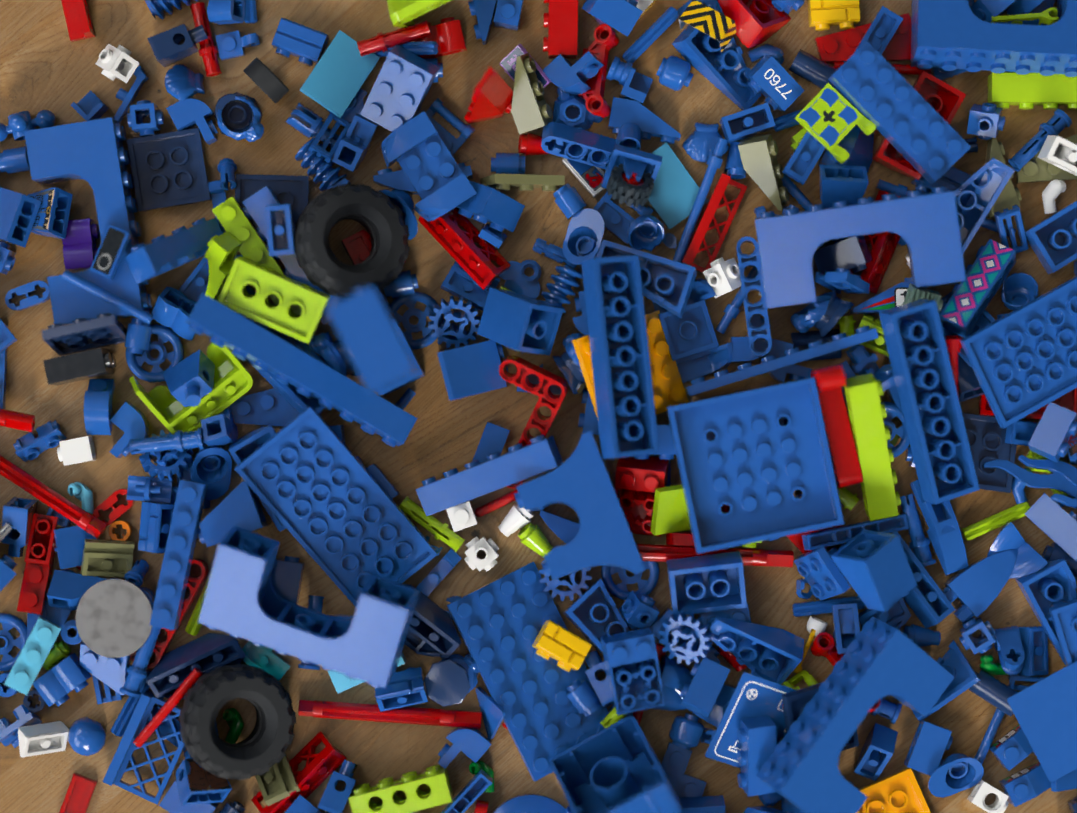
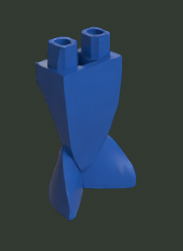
(983, 580)
(673, 680)

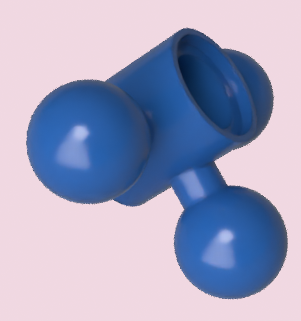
(22, 122)

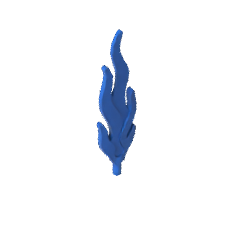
(1062, 477)

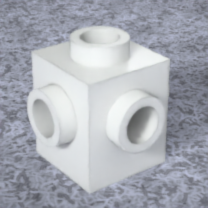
(117, 63)
(723, 276)
(488, 546)

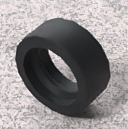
(266, 80)

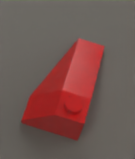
(754, 19)
(490, 99)

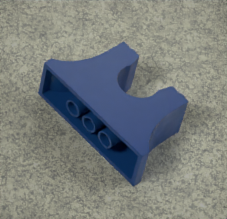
(587, 489)

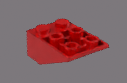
(636, 489)

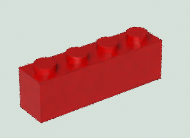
(562, 29)

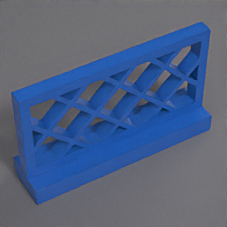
(126, 748)

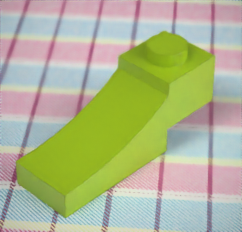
(220, 260)

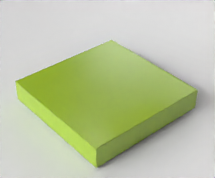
(669, 511)

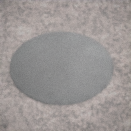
(114, 618)

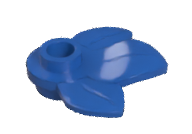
(519, 282)

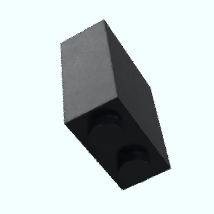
(79, 366)

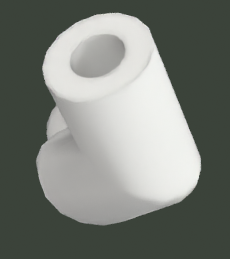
(1050, 193)

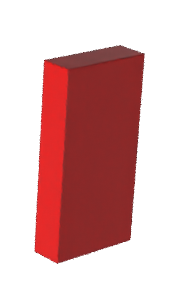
(78, 794)

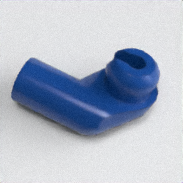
(766, 49)
(1018, 490)

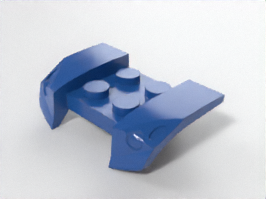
(427, 166)
(693, 338)

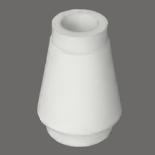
(515, 520)

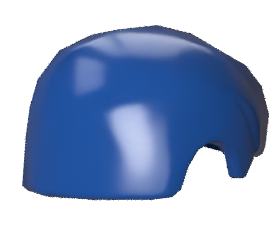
(645, 233)
(1018, 290)
(86, 736)

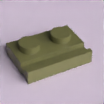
(107, 557)
(277, 782)

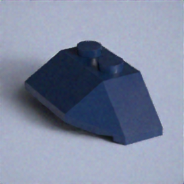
(431, 629)
(202, 653)

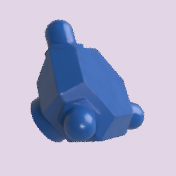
(572, 111)

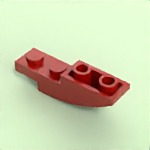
(39, 564)

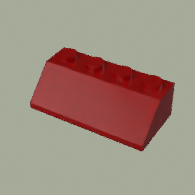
(942, 99)

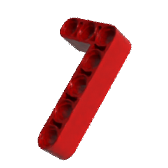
(542, 390)
(837, 425)
(194, 584)

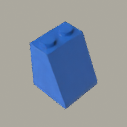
(519, 322)
(472, 369)
(238, 509)
(876, 568)

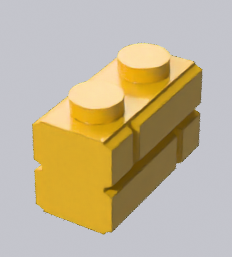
(833, 12)
(561, 645)

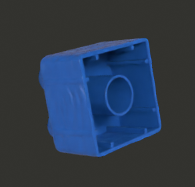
(615, 773)

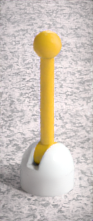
(814, 627)

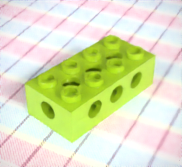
(259, 307)
(416, 800)

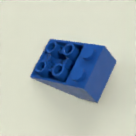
(633, 670)

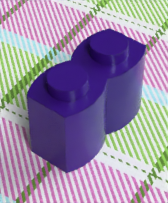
(80, 244)

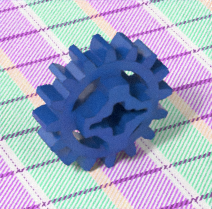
(450, 313)
(168, 461)
(572, 584)
(690, 631)

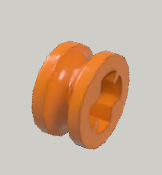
(125, 525)

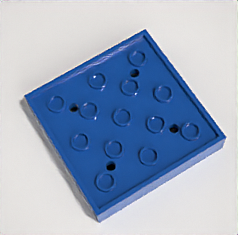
(755, 465)

